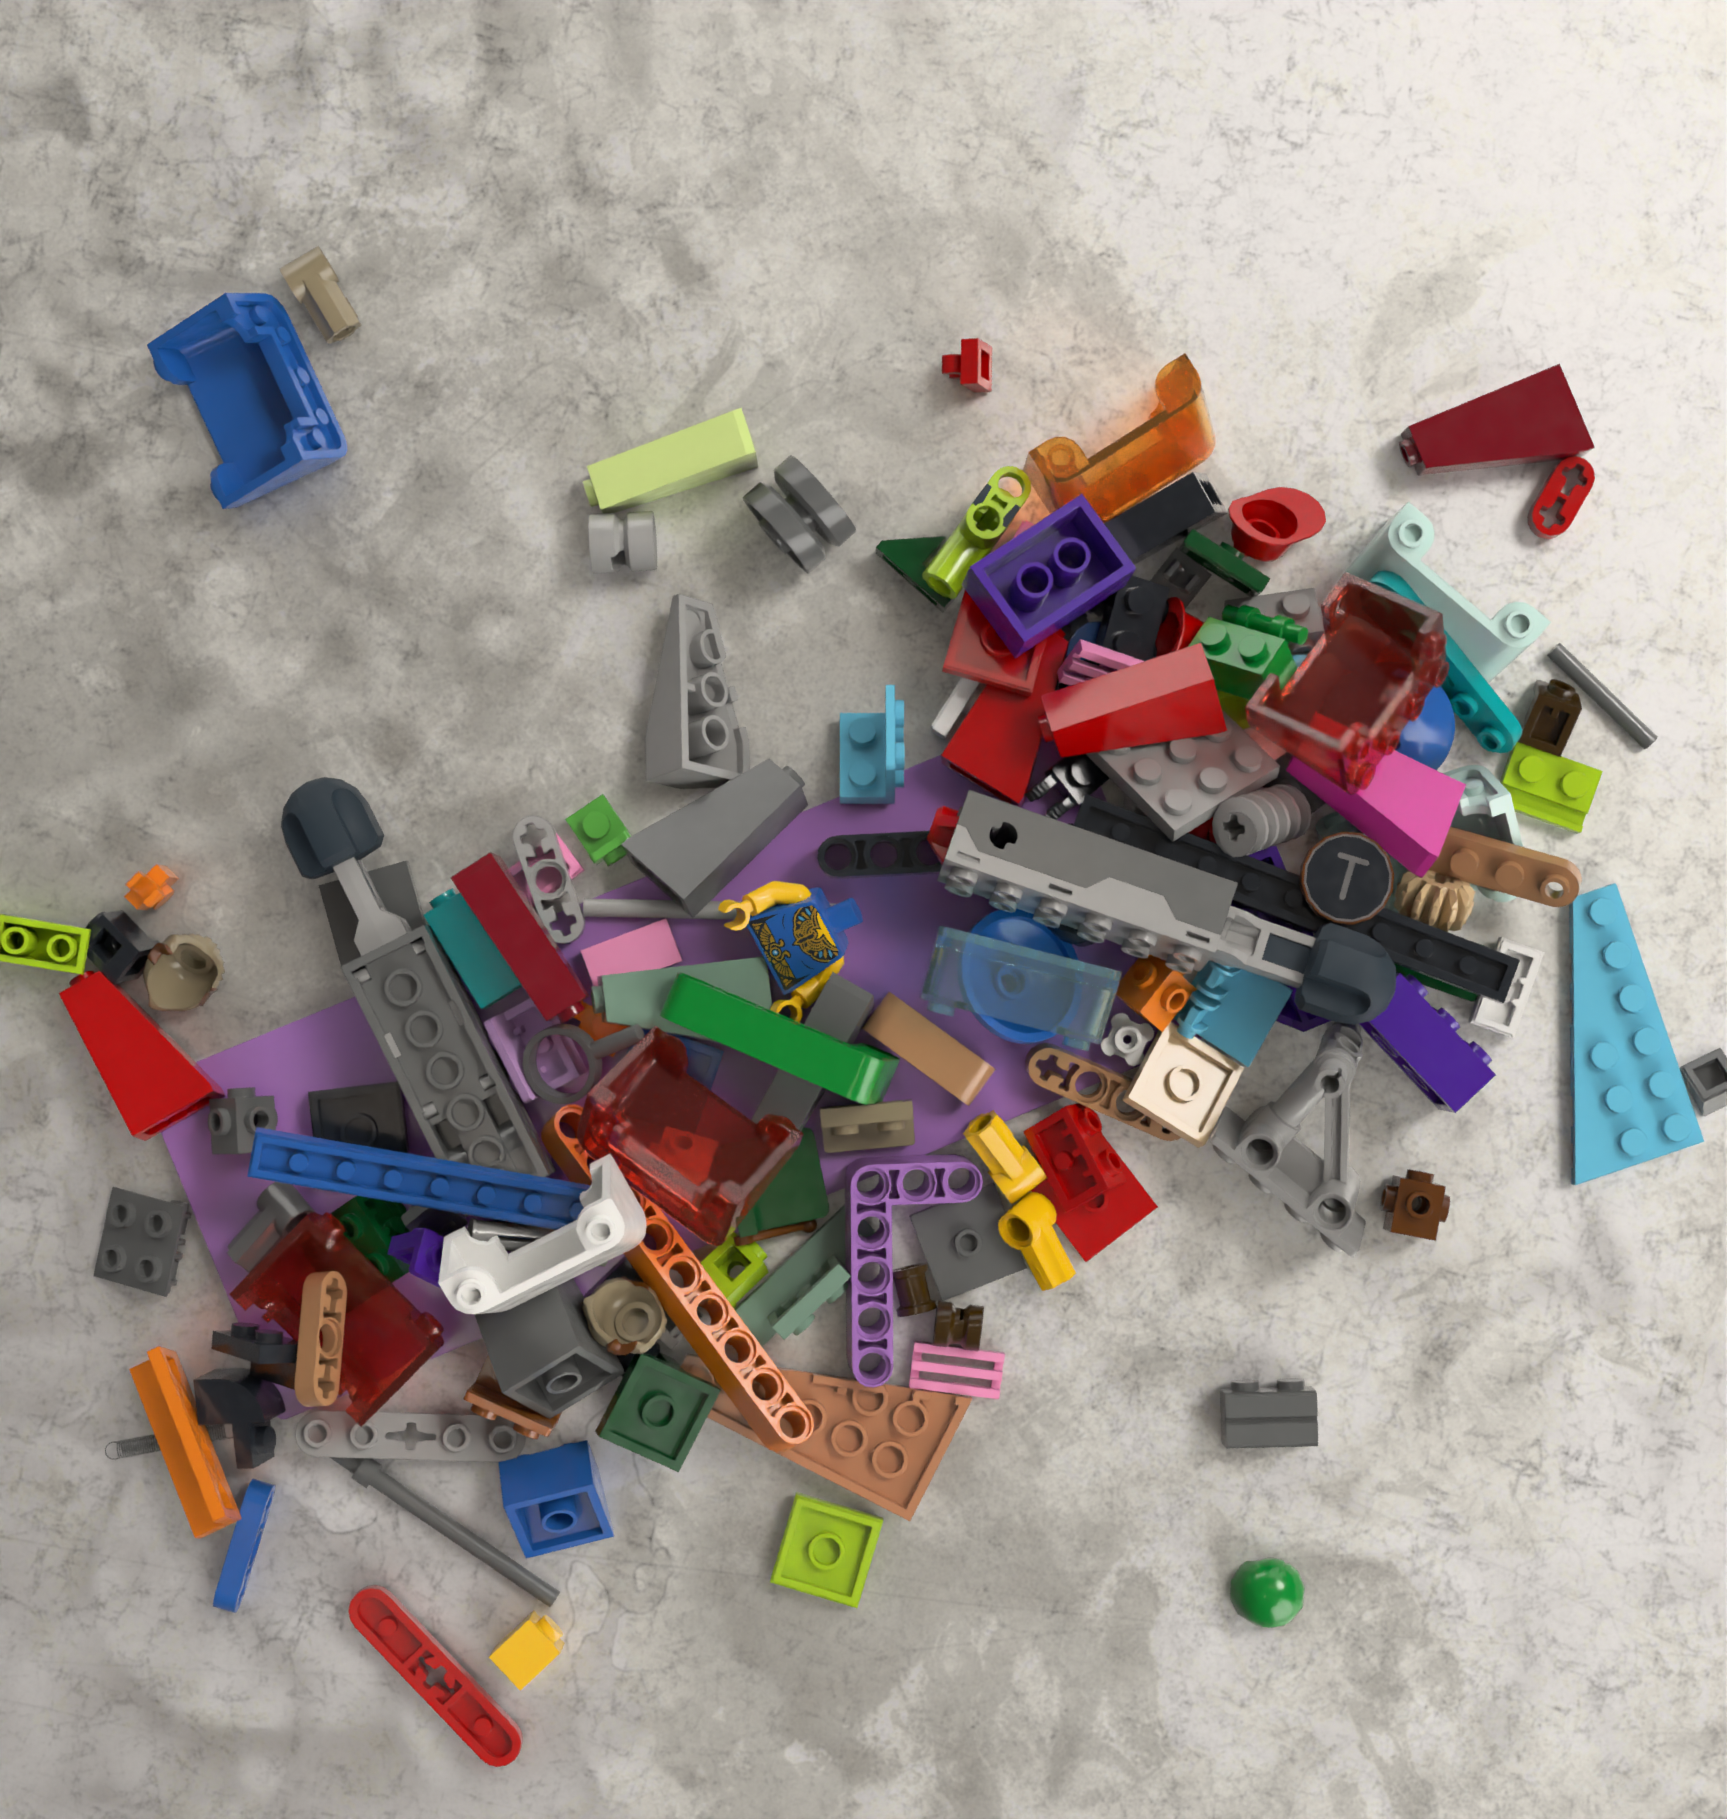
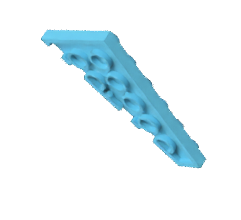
(1622, 1063)

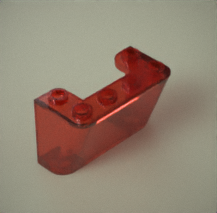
(1355, 683)

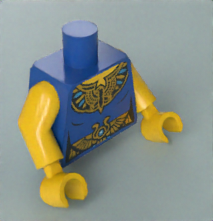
(797, 937)

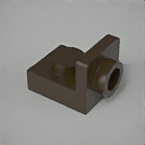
(1551, 716)

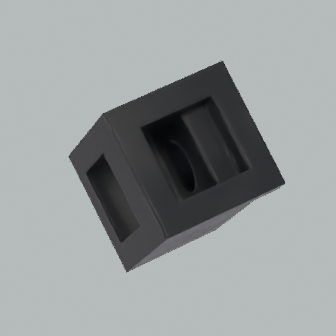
(118, 946)

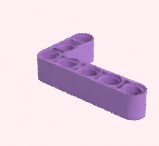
(878, 1247)

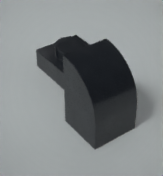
(246, 1403)

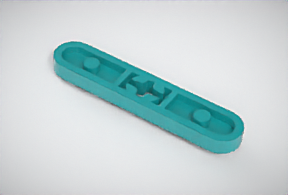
(1466, 688)

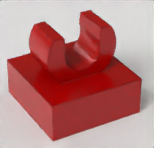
(972, 366)

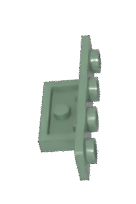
(801, 1283)

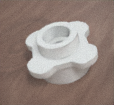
(1114, 1042)

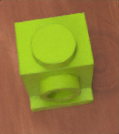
(725, 1257)

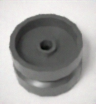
(793, 519)

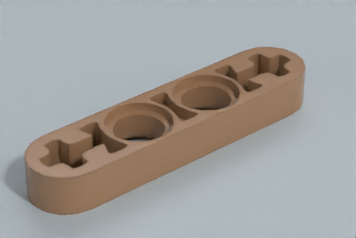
(1102, 1099)

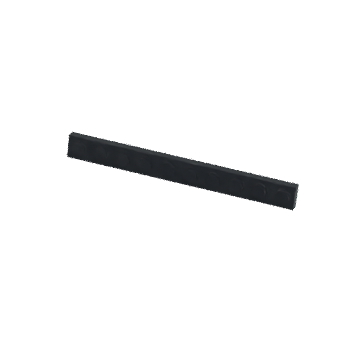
(1280, 896)

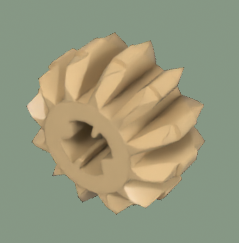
(1435, 900)

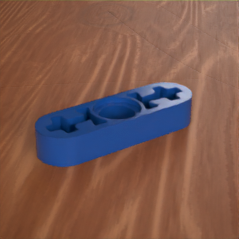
(244, 1545)

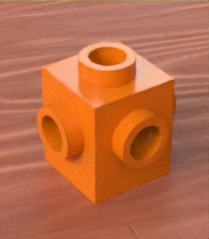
(1154, 991)

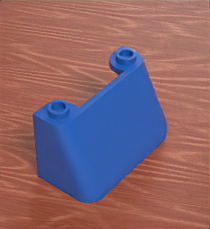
(252, 394)

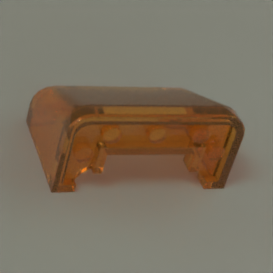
(1138, 463)

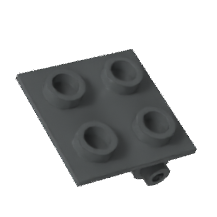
(142, 1241)

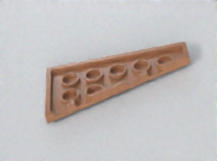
(863, 1437)

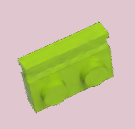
(1550, 786)

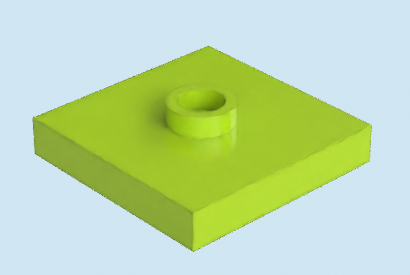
(826, 1550)

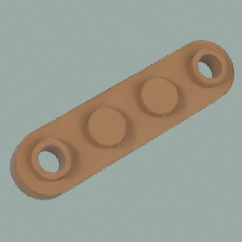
(1507, 868)

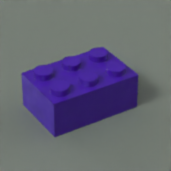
(1048, 575)
(1428, 1048)

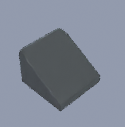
(1707, 1081)

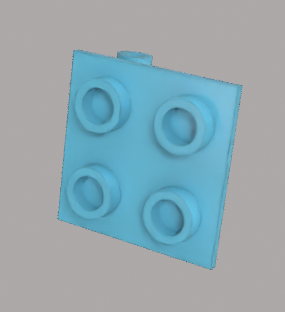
(1232, 1009)

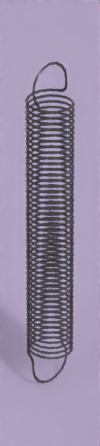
(151, 1445)

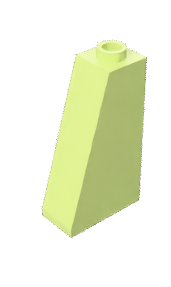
(672, 464)

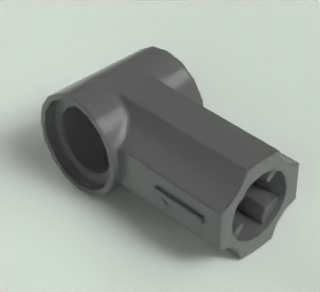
(279, 1213)

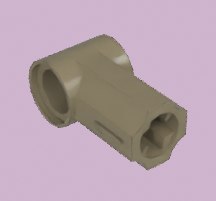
(316, 286)

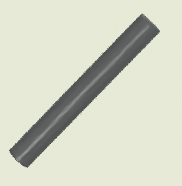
(1602, 696)

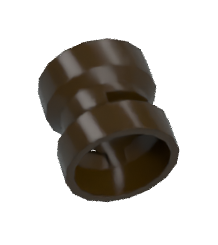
(958, 1326)

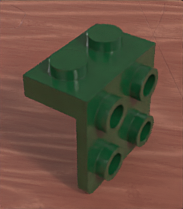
(793, 1195)

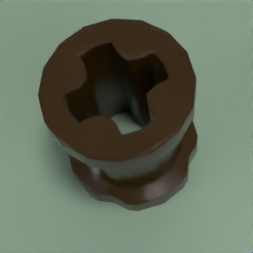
(912, 1290)

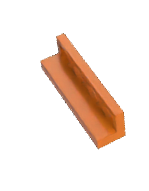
(184, 1443)

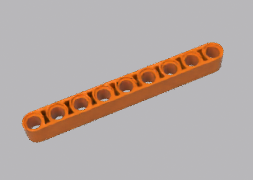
(682, 1306)

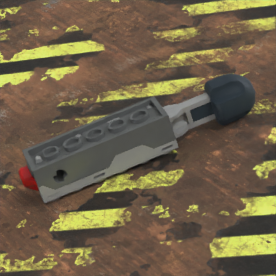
(1150, 906)
(414, 996)

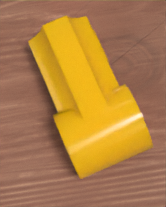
(1009, 1163)
(1030, 1229)

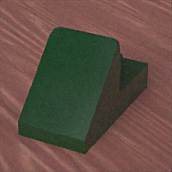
(909, 561)

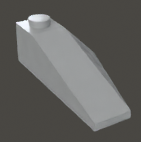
(692, 720)

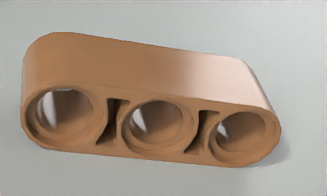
(928, 1048)

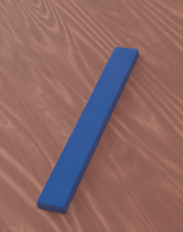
(414, 1179)

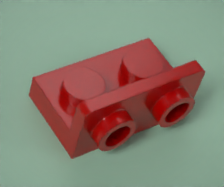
(1075, 1155)

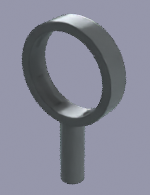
(593, 1049)

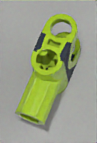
(976, 533)

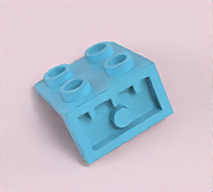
(872, 753)

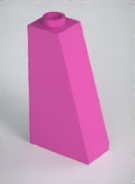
(1401, 809)

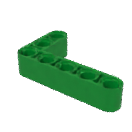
(844, 1068)

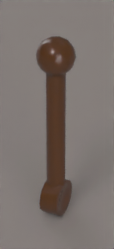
(806, 1226)

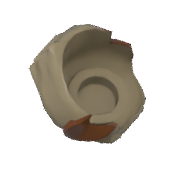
(182, 972)
(624, 1316)

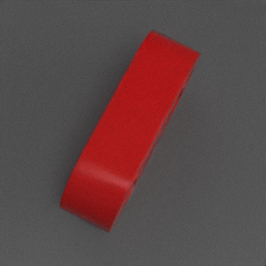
(1569, 503)

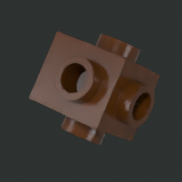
(1431, 1207)

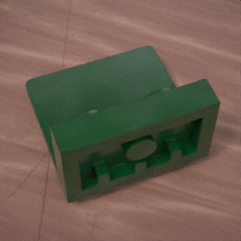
(370, 1226)

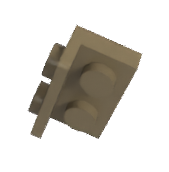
(867, 1126)

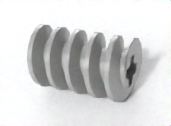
(1261, 819)

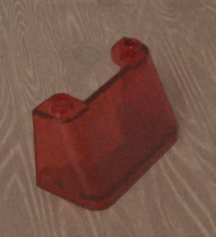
(682, 1140)
(383, 1331)

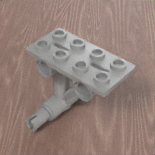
(1281, 1164)

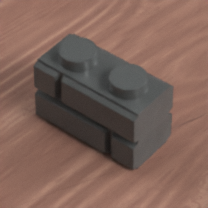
(1269, 1414)

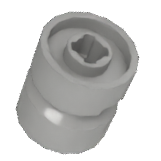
(622, 542)

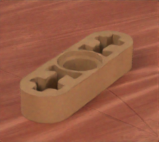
(317, 1368)

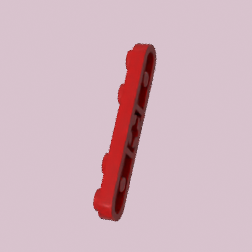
(466, 1710)

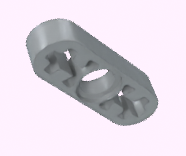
(548, 844)

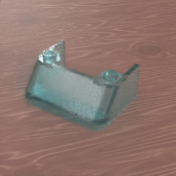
(1019, 986)

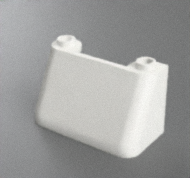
(487, 1279)

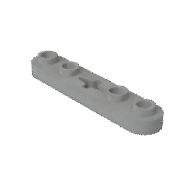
(456, 1439)

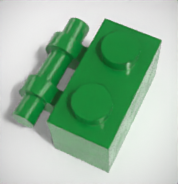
(1249, 647)

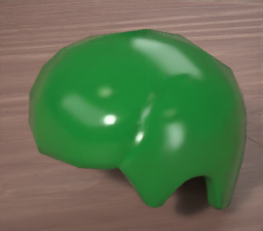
(1267, 1592)

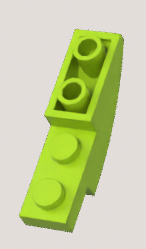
(43, 944)

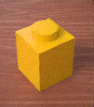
(528, 1649)

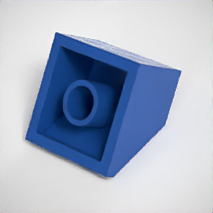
(555, 1499)

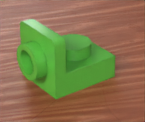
(600, 831)

